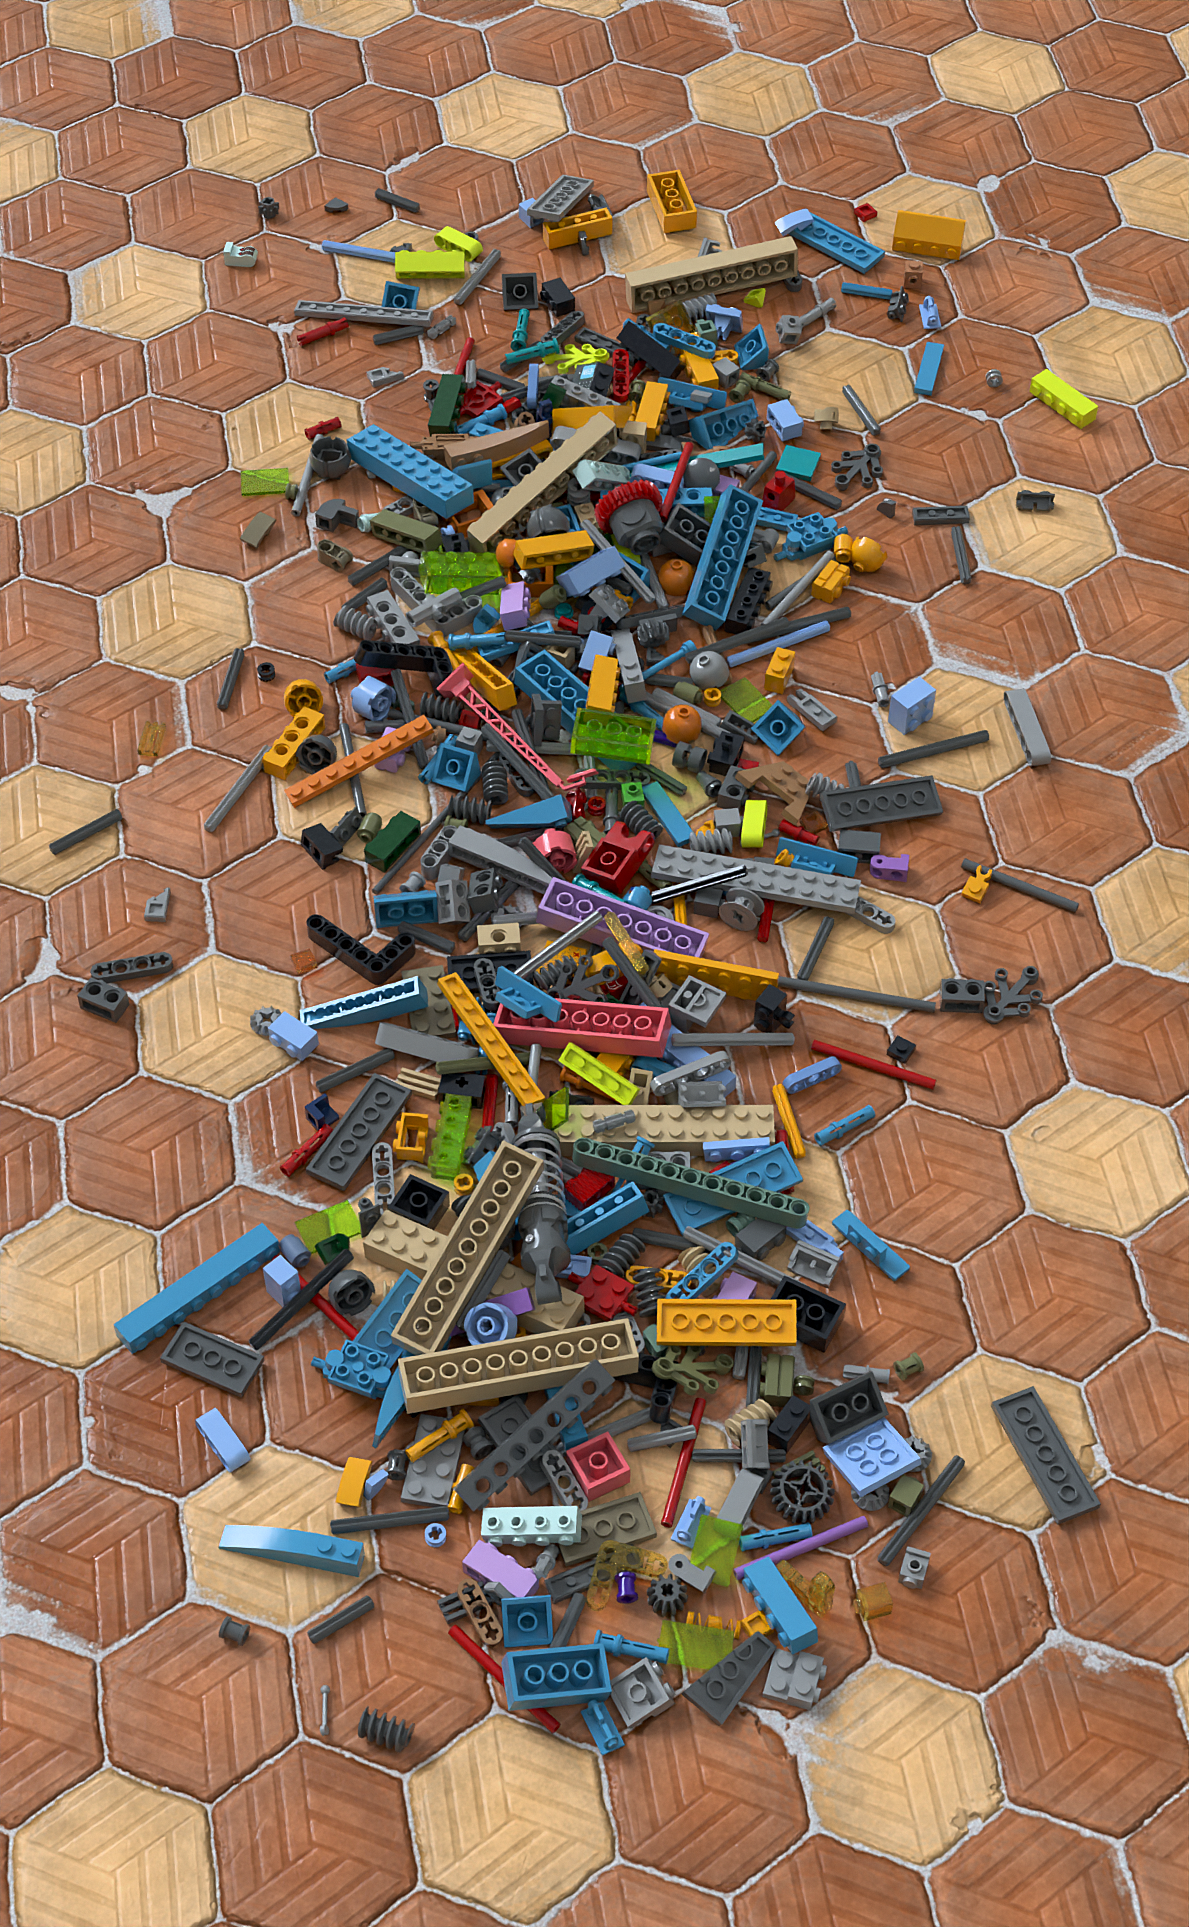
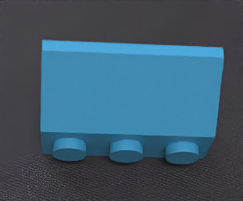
(408, 907)

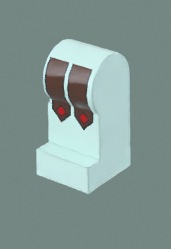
(239, 255)

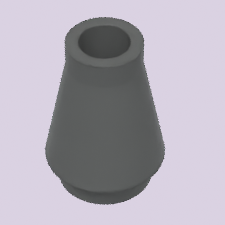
(709, 784)

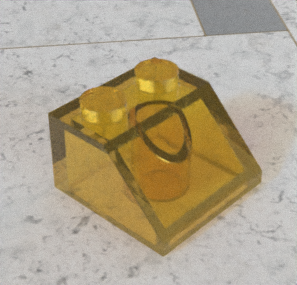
(673, 315)

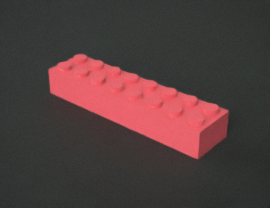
(591, 1027)

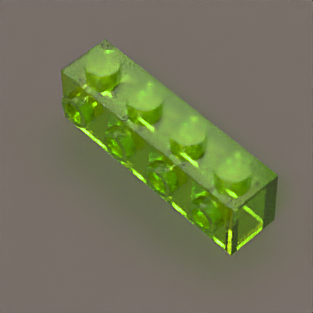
(451, 1136)

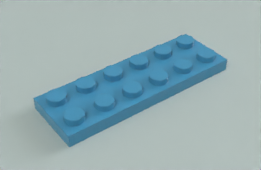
(839, 244)
(766, 1169)

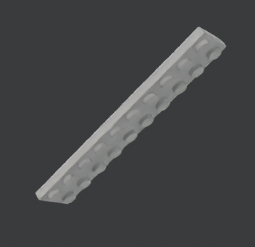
(762, 878)

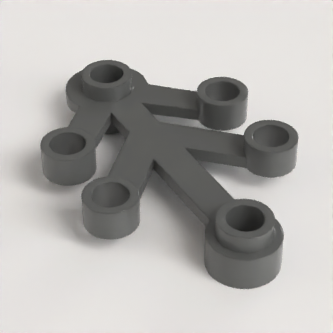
(870, 453)
(578, 986)
(1010, 996)

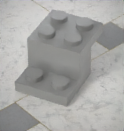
(692, 1003)

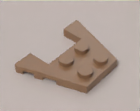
(784, 782)

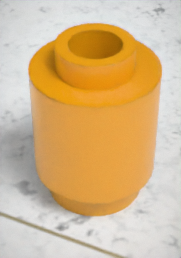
(843, 548)

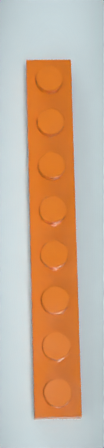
(359, 761)

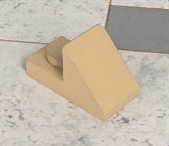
(642, 1080)

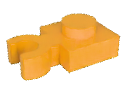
(977, 887)

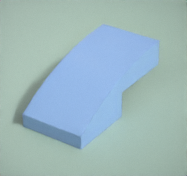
(793, 220)

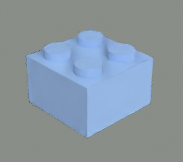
(912, 705)

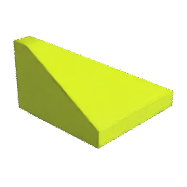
(755, 297)

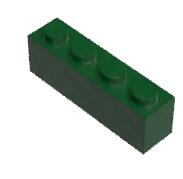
(447, 404)

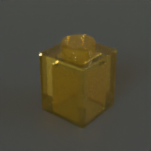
(873, 1601)

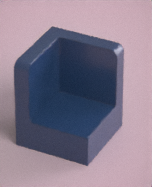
(320, 1112)

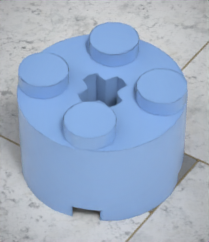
(373, 699)
(500, 1317)

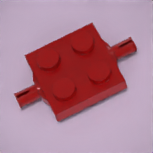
(481, 399)
(604, 1293)

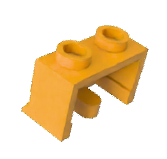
(412, 1122)

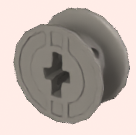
(741, 909)

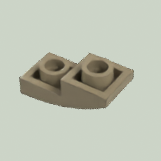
(257, 529)

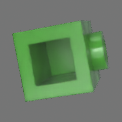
(632, 792)

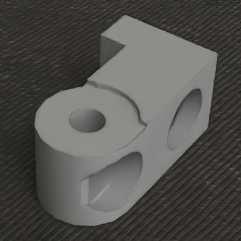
(682, 1568)

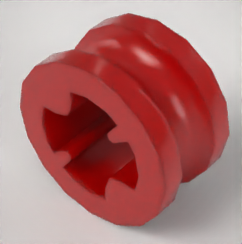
(599, 802)

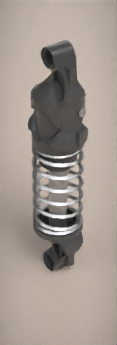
(544, 1215)

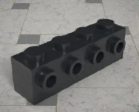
(650, 351)
(748, 601)

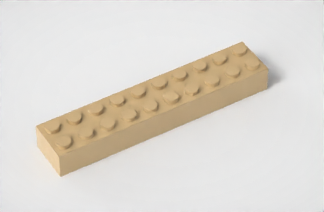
(712, 273)
(542, 485)
(669, 1126)
(409, 1245)
(468, 1251)
(514, 1365)

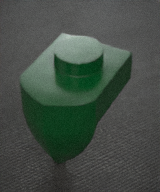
(332, 1246)

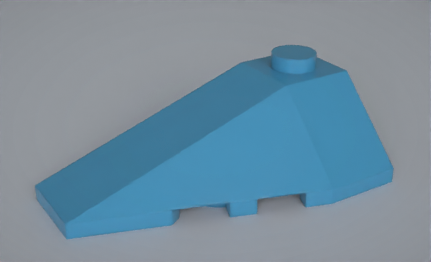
(722, 425)
(543, 814)

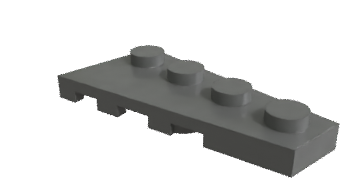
(728, 1680)

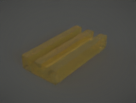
(155, 726)

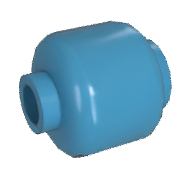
(638, 897)

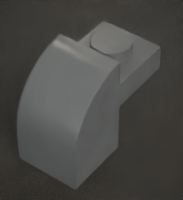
(335, 512)

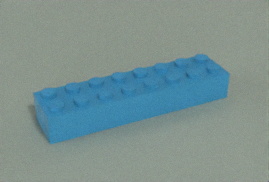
(410, 471)
(722, 557)
(554, 682)

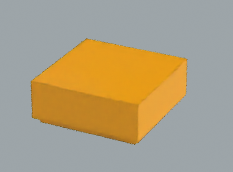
(756, 1622)

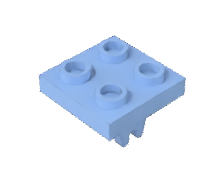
(724, 319)

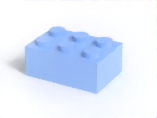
(591, 572)

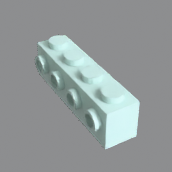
(600, 475)
(531, 1525)

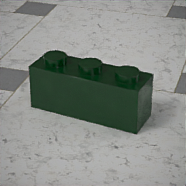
(392, 841)

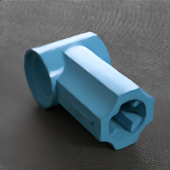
(652, 1064)

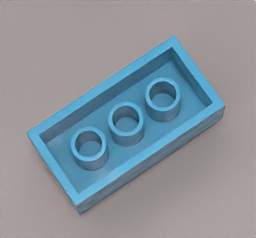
(556, 1676)

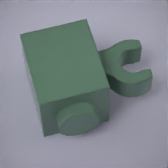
(706, 330)

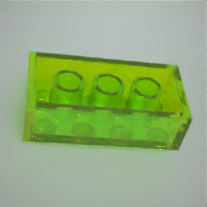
(456, 569)
(613, 736)

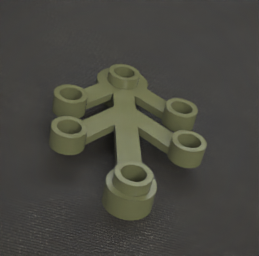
(666, 1369)

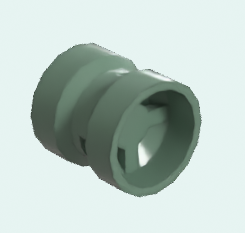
(738, 1223)

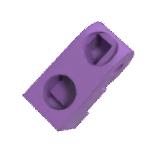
(889, 867)

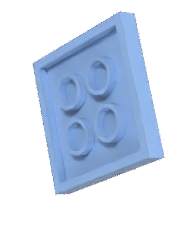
(872, 1456)

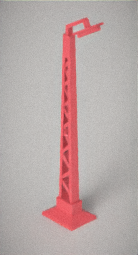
(458, 685)

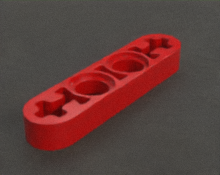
(620, 375)

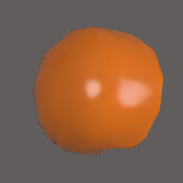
(505, 552)

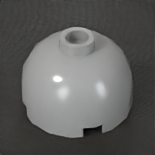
(709, 670)

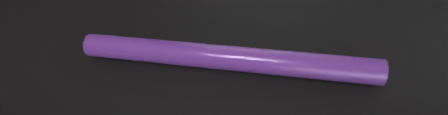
(809, 1543)

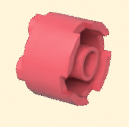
(557, 849)

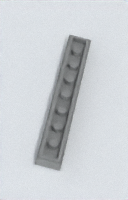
(364, 313)

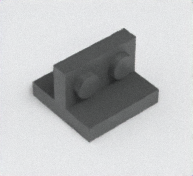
(544, 719)

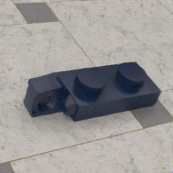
(543, 413)

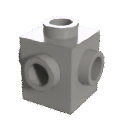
(789, 329)

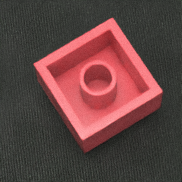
(598, 1466)

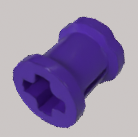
(626, 1587)

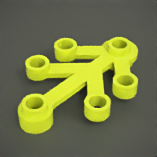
(576, 356)

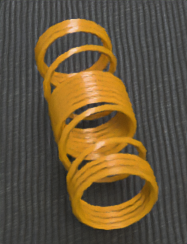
(715, 1622)

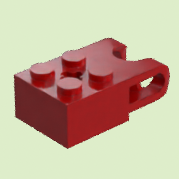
(617, 857)

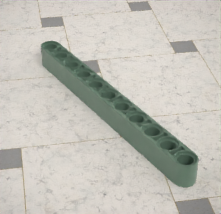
(690, 1183)

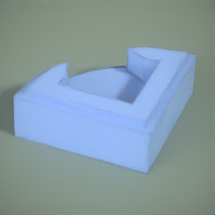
(374, 1484)

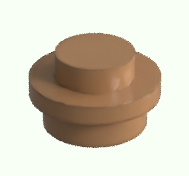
(438, 735)

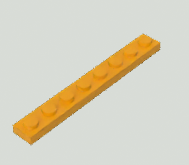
(490, 1040)

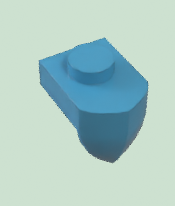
(485, 619)

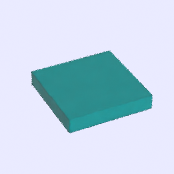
(799, 462)

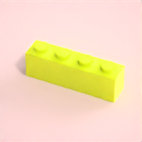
(429, 264)
(1063, 398)

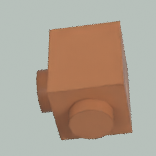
(913, 274)

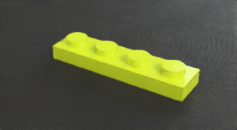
(599, 1074)

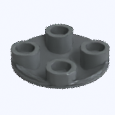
(701, 474)

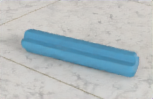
(864, 290)

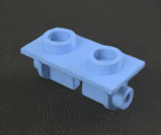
(929, 314)
(688, 1524)

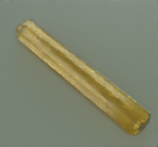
(626, 943)

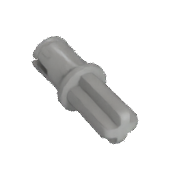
(880, 689)
(853, 1372)
(546, 1561)

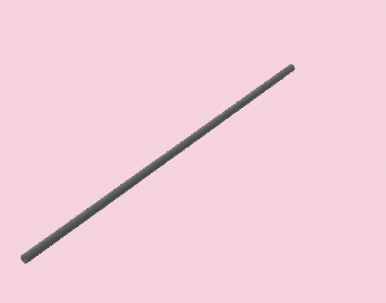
(380, 885)

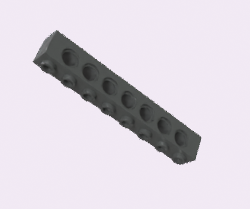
(521, 1437)

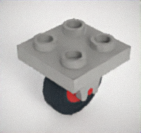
(605, 604)

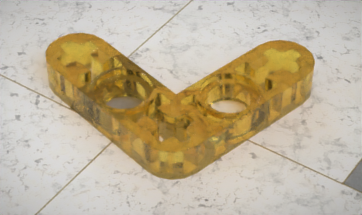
(619, 1561)
(816, 1594)

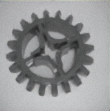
(792, 1489)

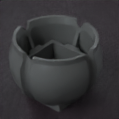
(330, 457)
(547, 522)

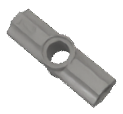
(434, 607)

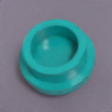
(563, 609)

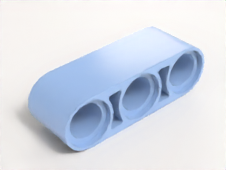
(659, 476)
(222, 1440)

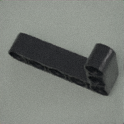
(406, 657)
(373, 967)
(664, 1389)

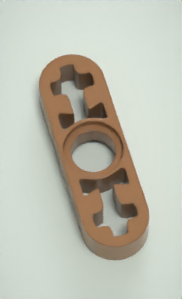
(494, 1625)

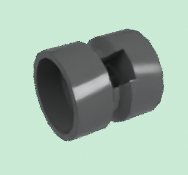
(695, 760)

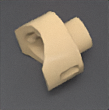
(825, 417)
(660, 985)

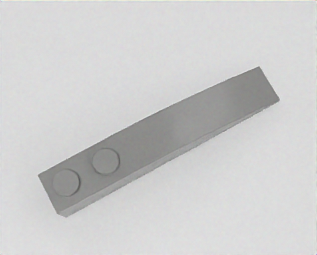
(629, 665)
(490, 853)

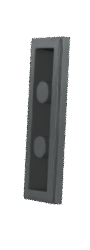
(629, 994)

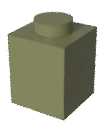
(905, 1495)

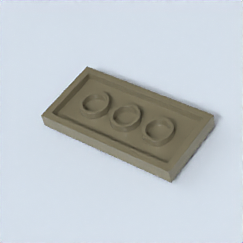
(438, 1017)
(618, 1520)

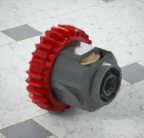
(632, 515)

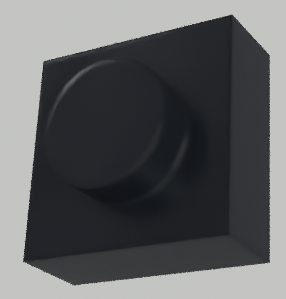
(901, 1049)

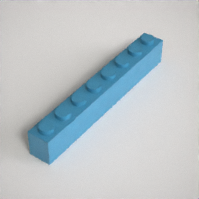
(196, 1288)

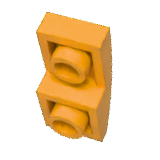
(353, 1482)

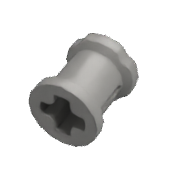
(414, 882)

